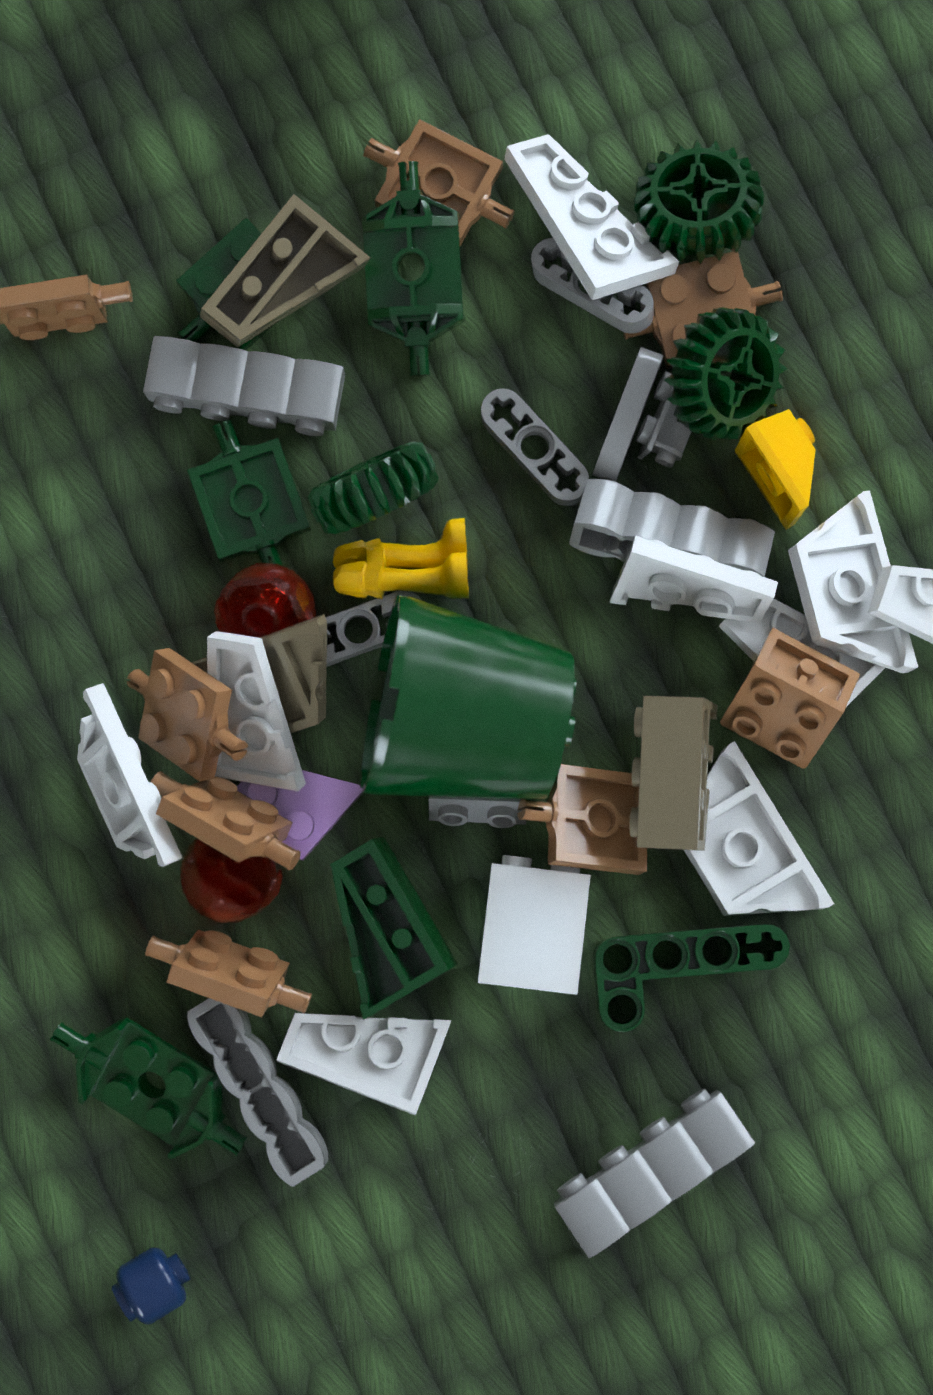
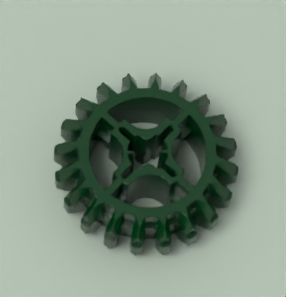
(727, 193)
(733, 344)
(373, 488)

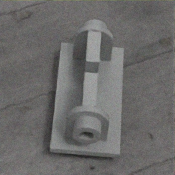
(662, 432)
(459, 810)

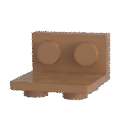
(790, 699)

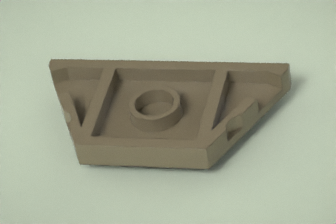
(299, 670)

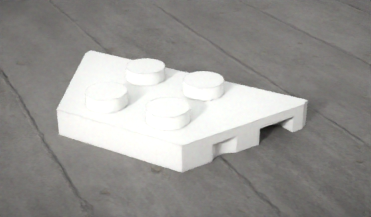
(836, 582)
(119, 784)
(749, 852)

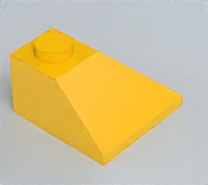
(780, 462)

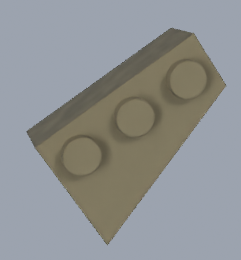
(281, 272)
(672, 772)

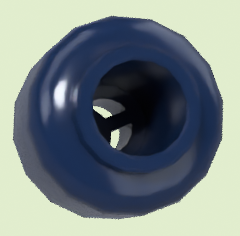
(150, 1285)

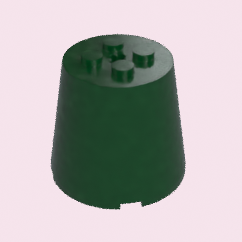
(466, 709)

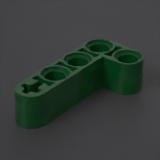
(689, 963)

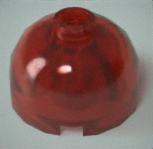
(263, 601)
(227, 888)

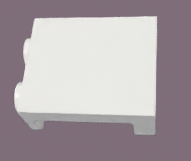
(534, 926)

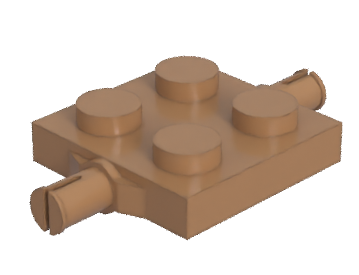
(447, 174)
(700, 290)
(57, 305)
(185, 714)
(226, 819)
(590, 820)
(229, 972)

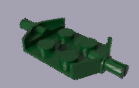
(434, 302)
(114, 1072)

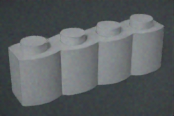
(244, 383)
(615, 514)
(265, 1099)
(652, 1173)

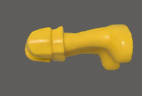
(433, 567)

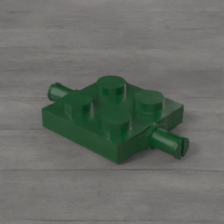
(210, 271)
(248, 498)

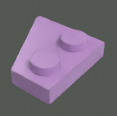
(311, 809)

